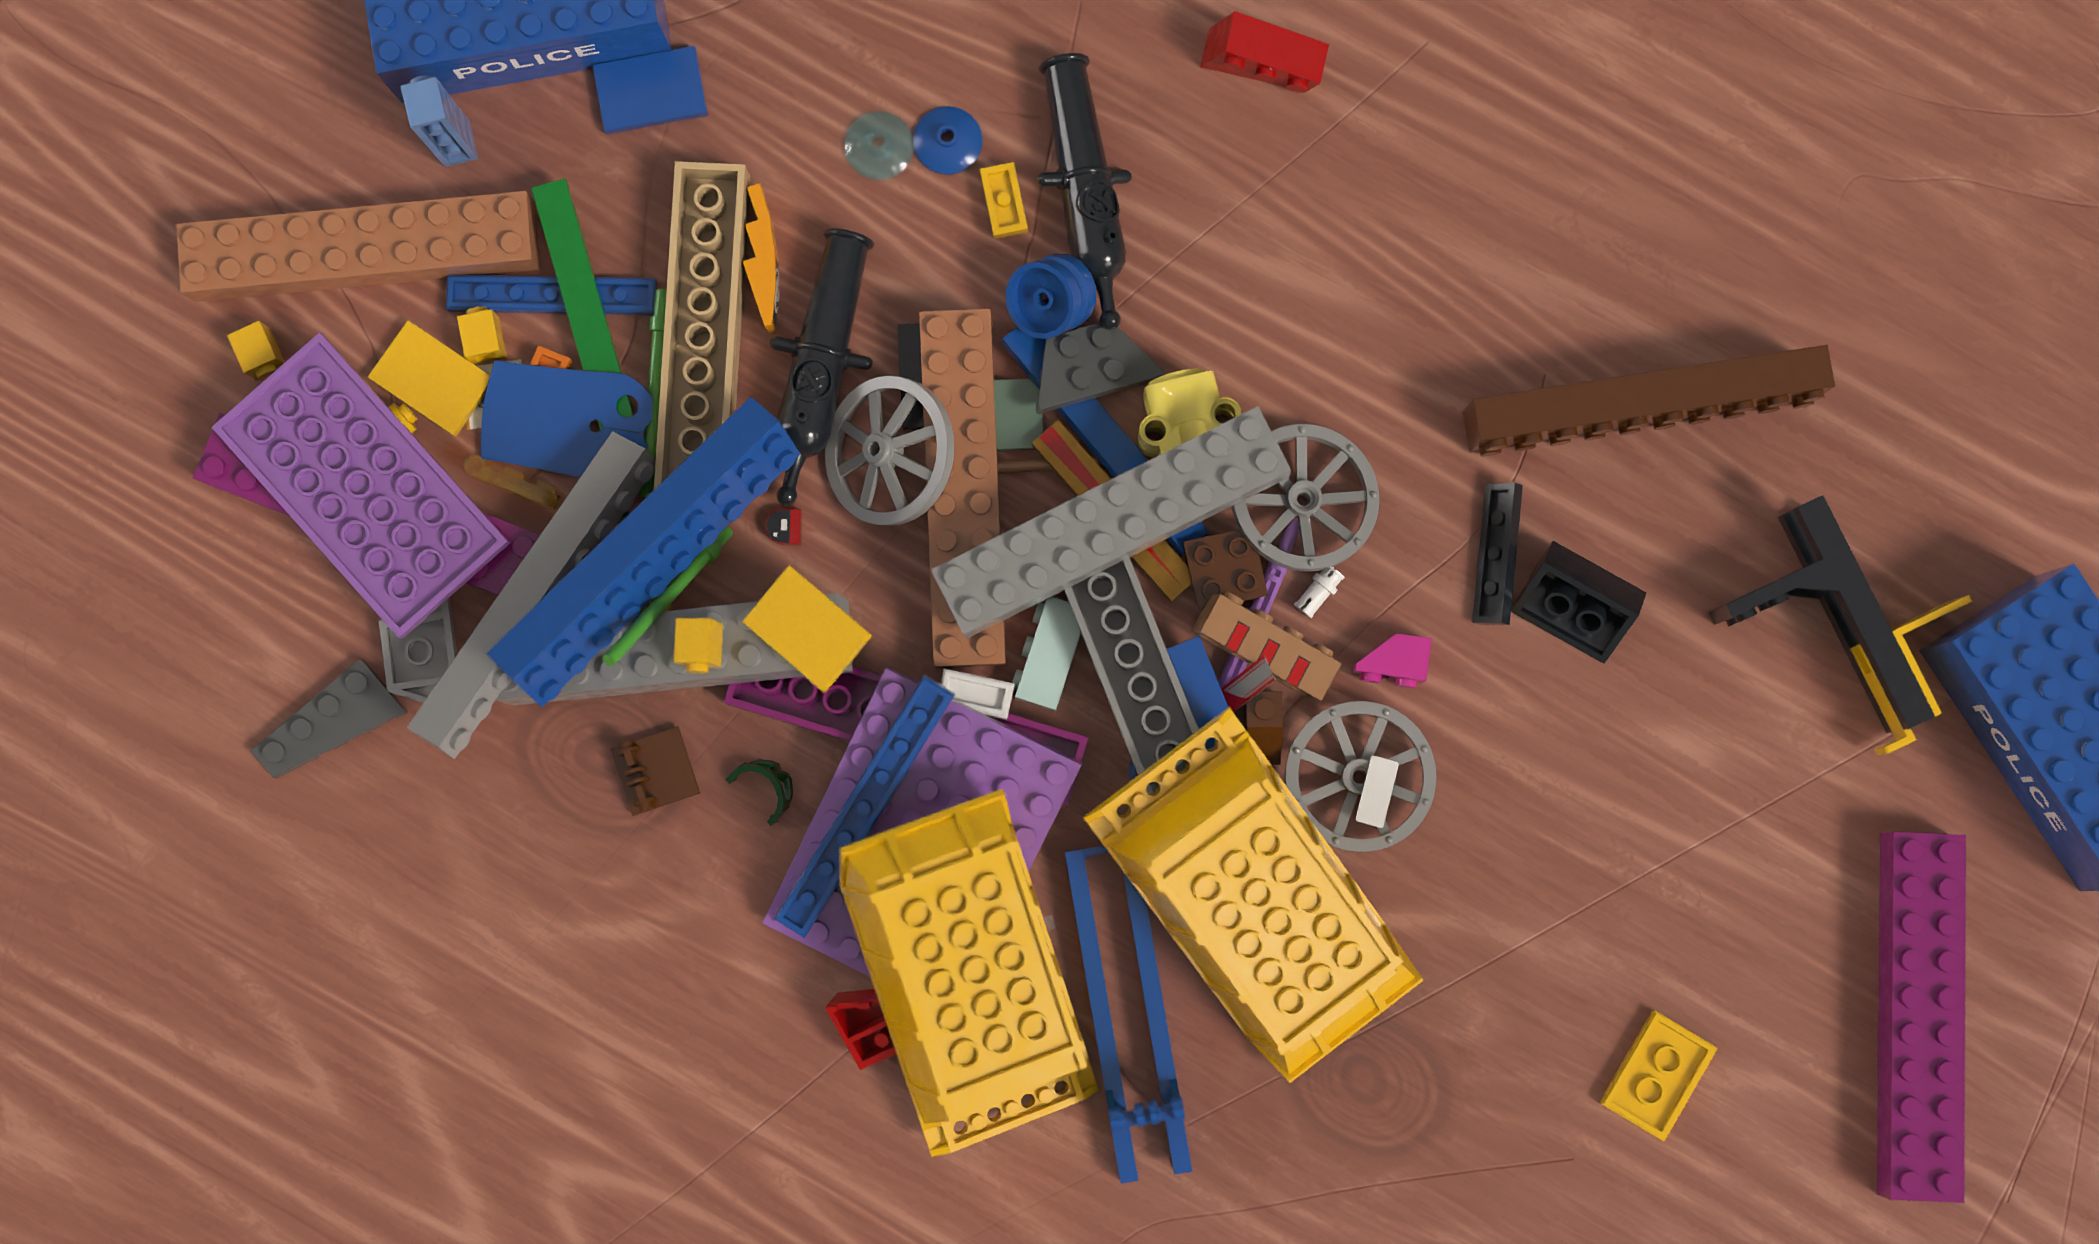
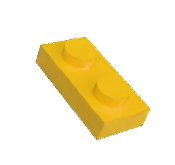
(1003, 200)

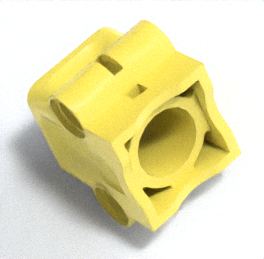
(1182, 408)

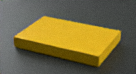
(431, 378)
(807, 628)
(1658, 1075)

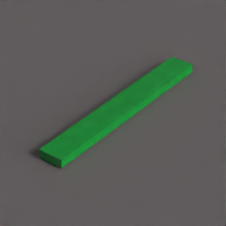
(578, 283)

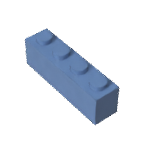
(439, 121)

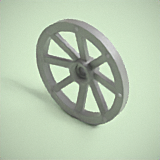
(885, 450)
(1314, 498)
(1384, 714)

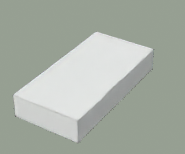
(980, 693)

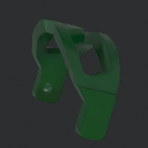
(775, 775)

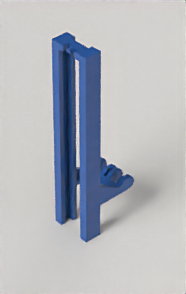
(1172, 1105)

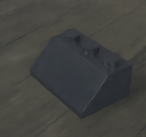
(1579, 602)

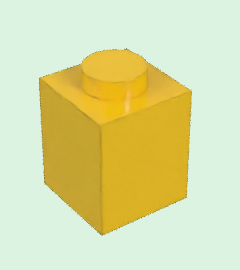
(481, 335)
(256, 350)
(698, 644)

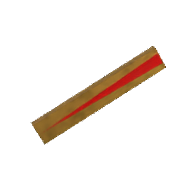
(1083, 474)

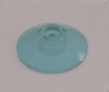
(882, 161)

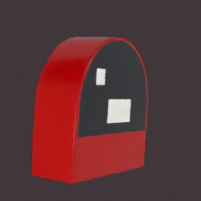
(785, 526)

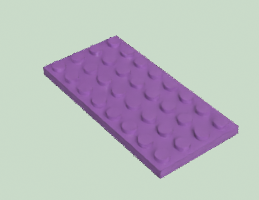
(360, 485)

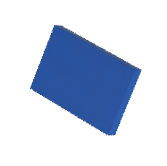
(650, 90)

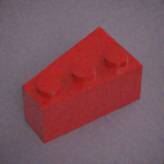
(1264, 53)
(861, 1026)

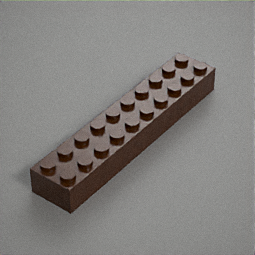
(1648, 399)

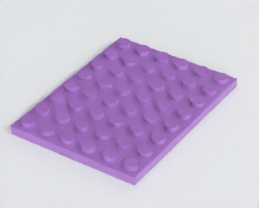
(958, 763)

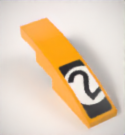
(764, 268)

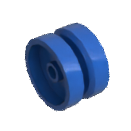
(1050, 295)

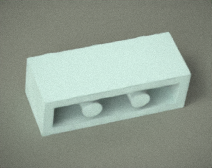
(1048, 655)

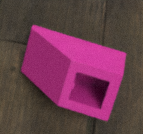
(1399, 658)

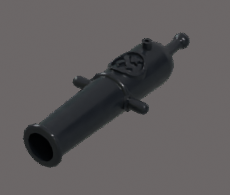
(1085, 178)
(822, 351)

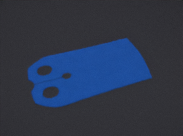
(545, 415)

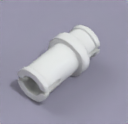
(1319, 590)

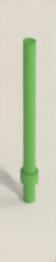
(650, 433)
(656, 608)

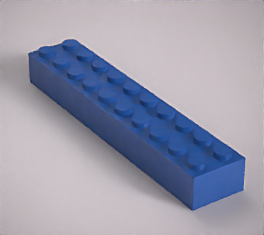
(645, 552)

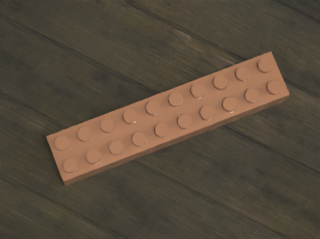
(357, 246)
(967, 514)

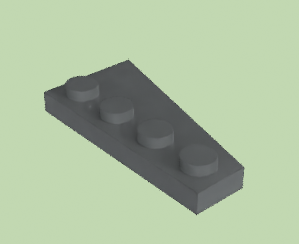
(340, 712)

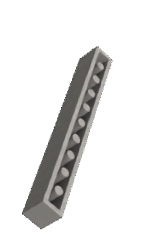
(578, 526)

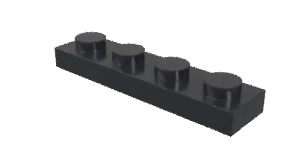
(1497, 554)

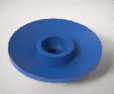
(950, 156)

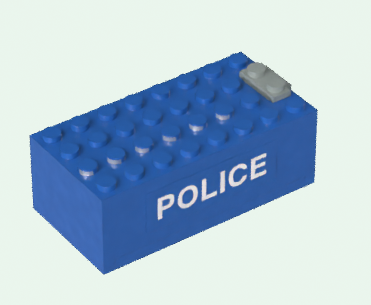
(507, 41)
(2031, 696)

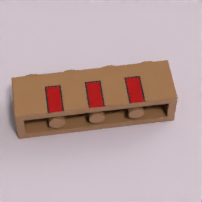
(1253, 635)

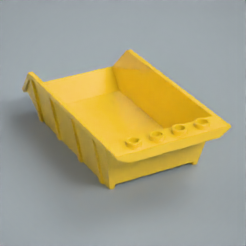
(1255, 897)
(965, 972)

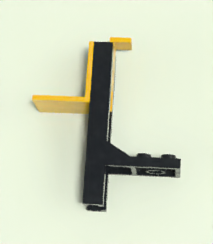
(1873, 648)

